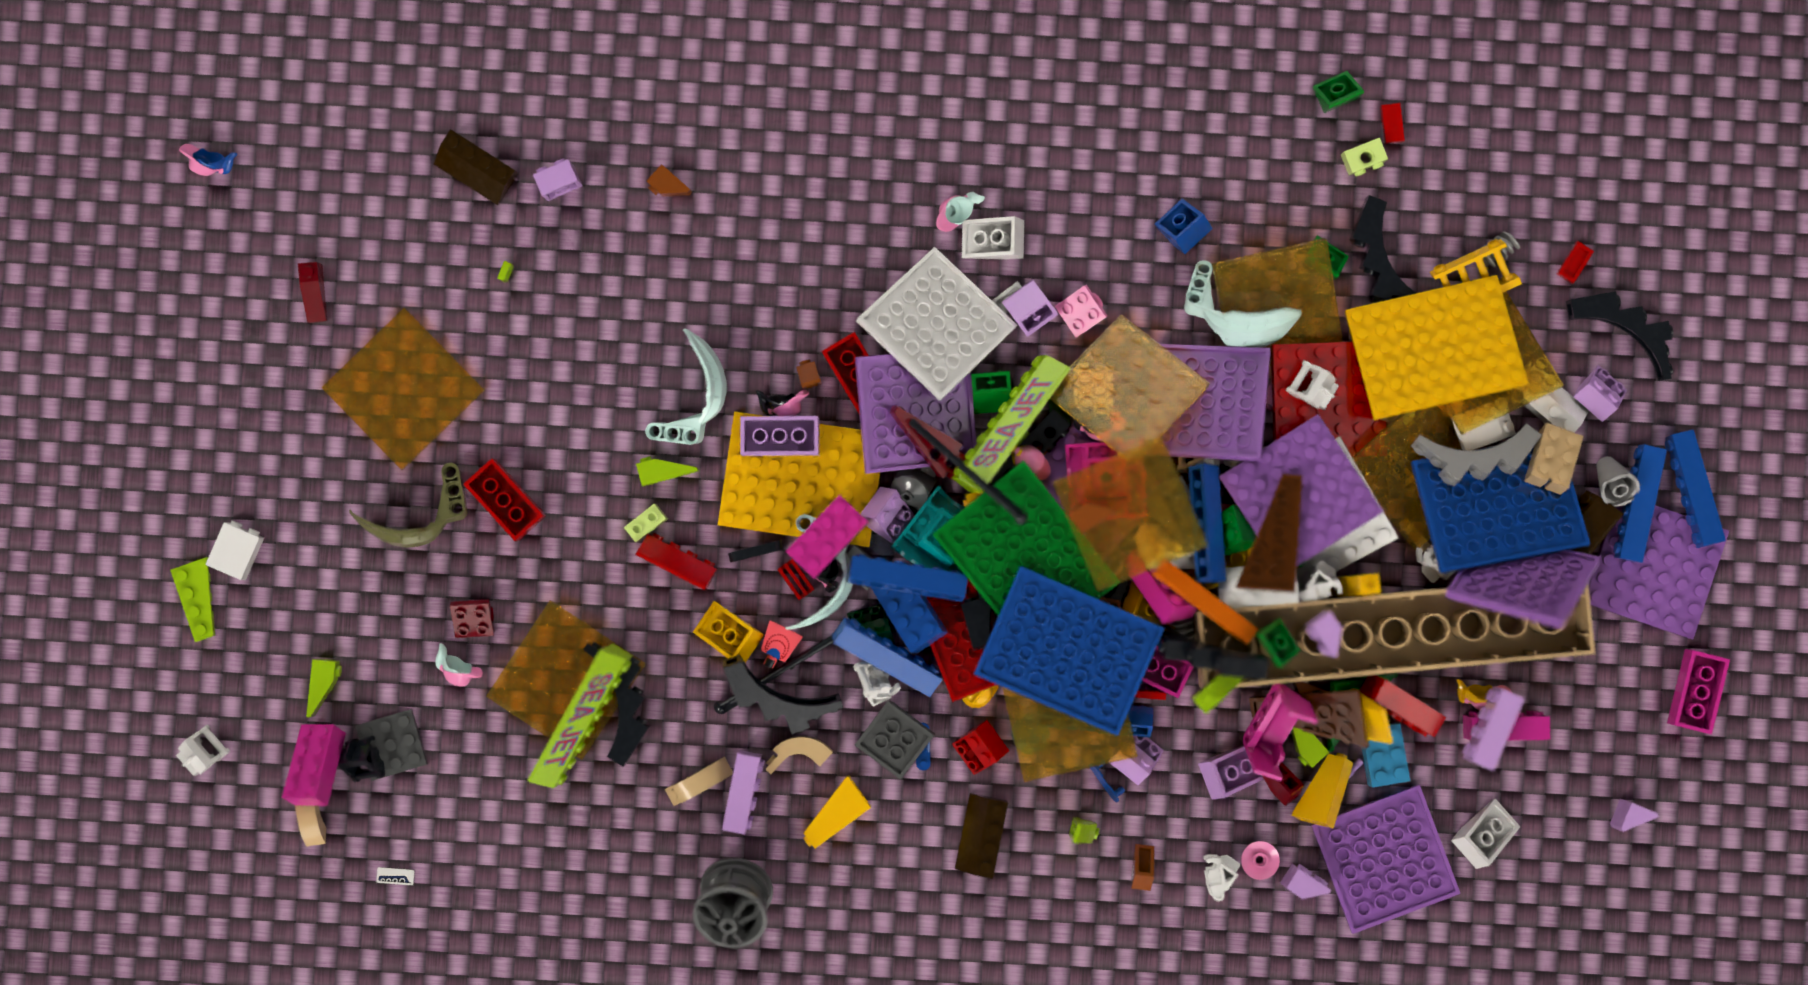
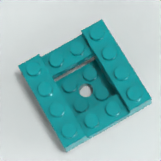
(922, 547)

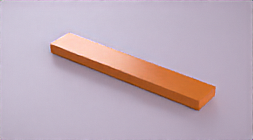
(1206, 602)

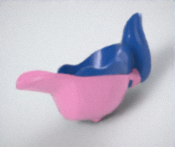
(206, 162)

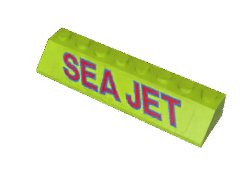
(1012, 420)
(580, 717)

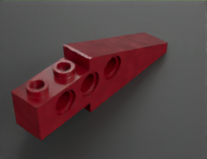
(938, 463)

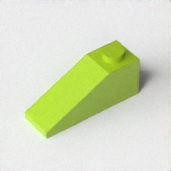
(656, 471)
(322, 680)
(1215, 691)
(1308, 747)
(1083, 831)

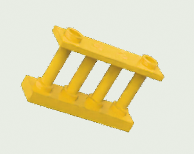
(1507, 281)

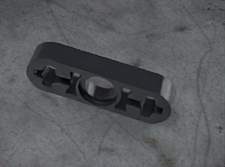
(755, 551)

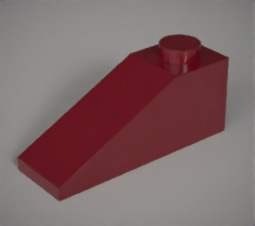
(313, 291)
(1286, 789)

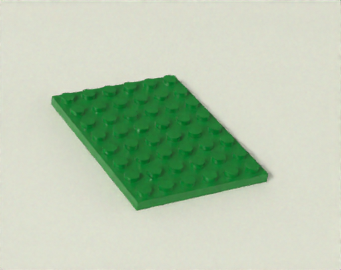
(993, 547)

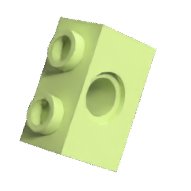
(1375, 152)
(645, 523)

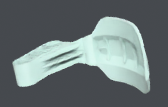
(1235, 327)
(715, 399)
(842, 593)

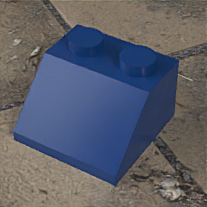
(1183, 226)

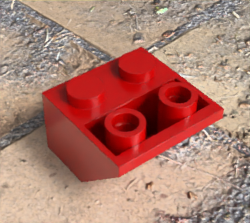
(980, 747)

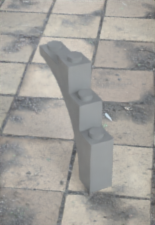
(1478, 462)

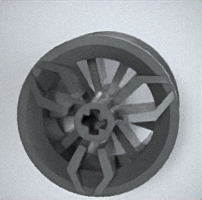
(733, 903)

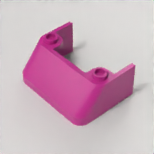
(1272, 726)

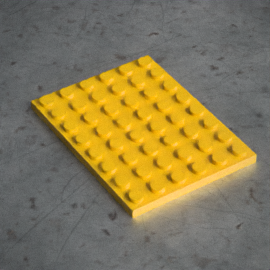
(1436, 347)
(776, 490)

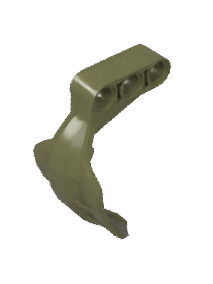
(423, 536)

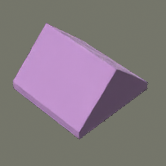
(1630, 815)

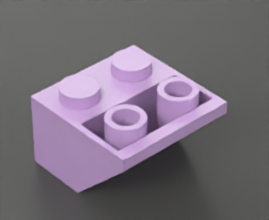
(1030, 308)
(1600, 393)
(887, 514)
(1326, 632)
(1140, 767)
(1301, 883)

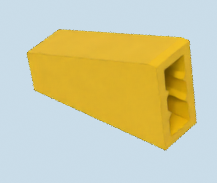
(1358, 585)
(1325, 792)
(839, 811)

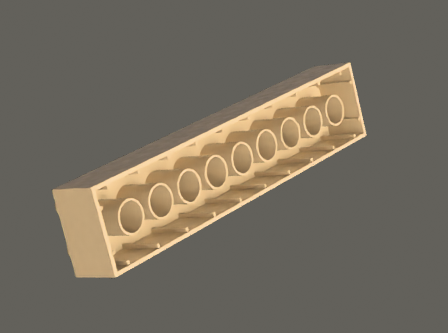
(1401, 635)

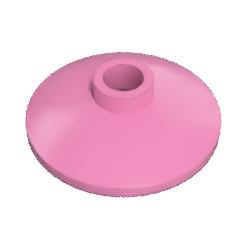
(1265, 868)

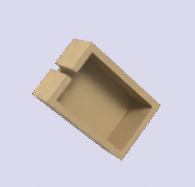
(1554, 458)

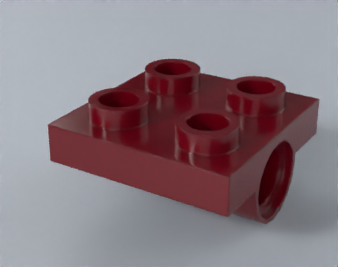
(472, 618)

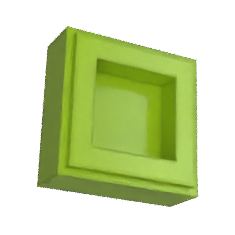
(505, 271)

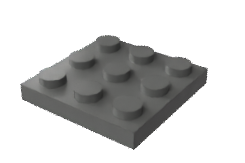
(894, 739)
(396, 740)

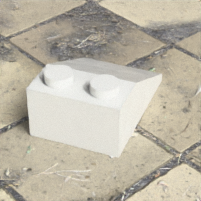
(993, 238)
(1486, 434)
(1486, 834)

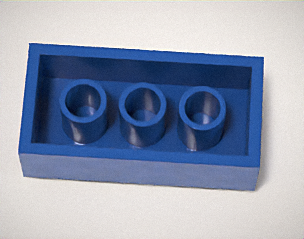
(912, 618)

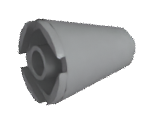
(1616, 482)

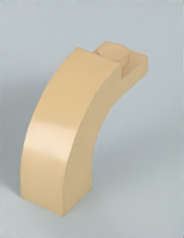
(805, 745)
(699, 781)
(311, 825)

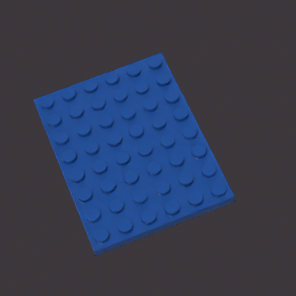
(1496, 517)
(1068, 651)

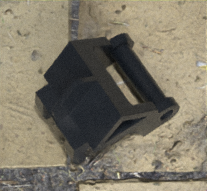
(359, 754)

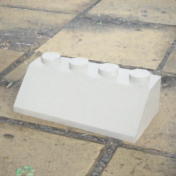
(1559, 410)
(1249, 598)

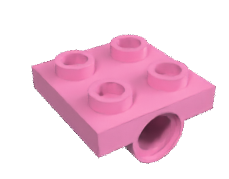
(1081, 310)

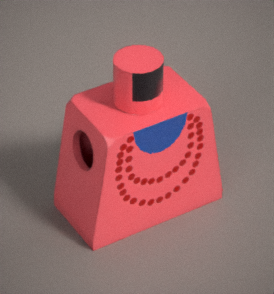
(778, 643)

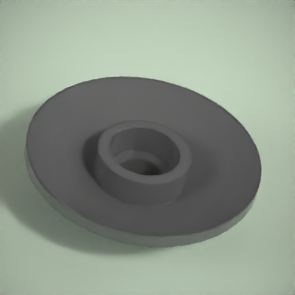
(911, 490)

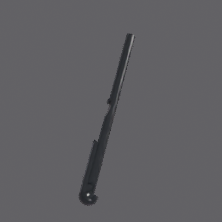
(1020, 516)
(728, 704)

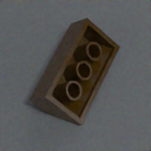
(474, 167)
(1598, 519)
(981, 835)

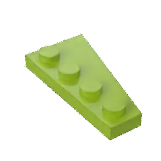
(194, 592)

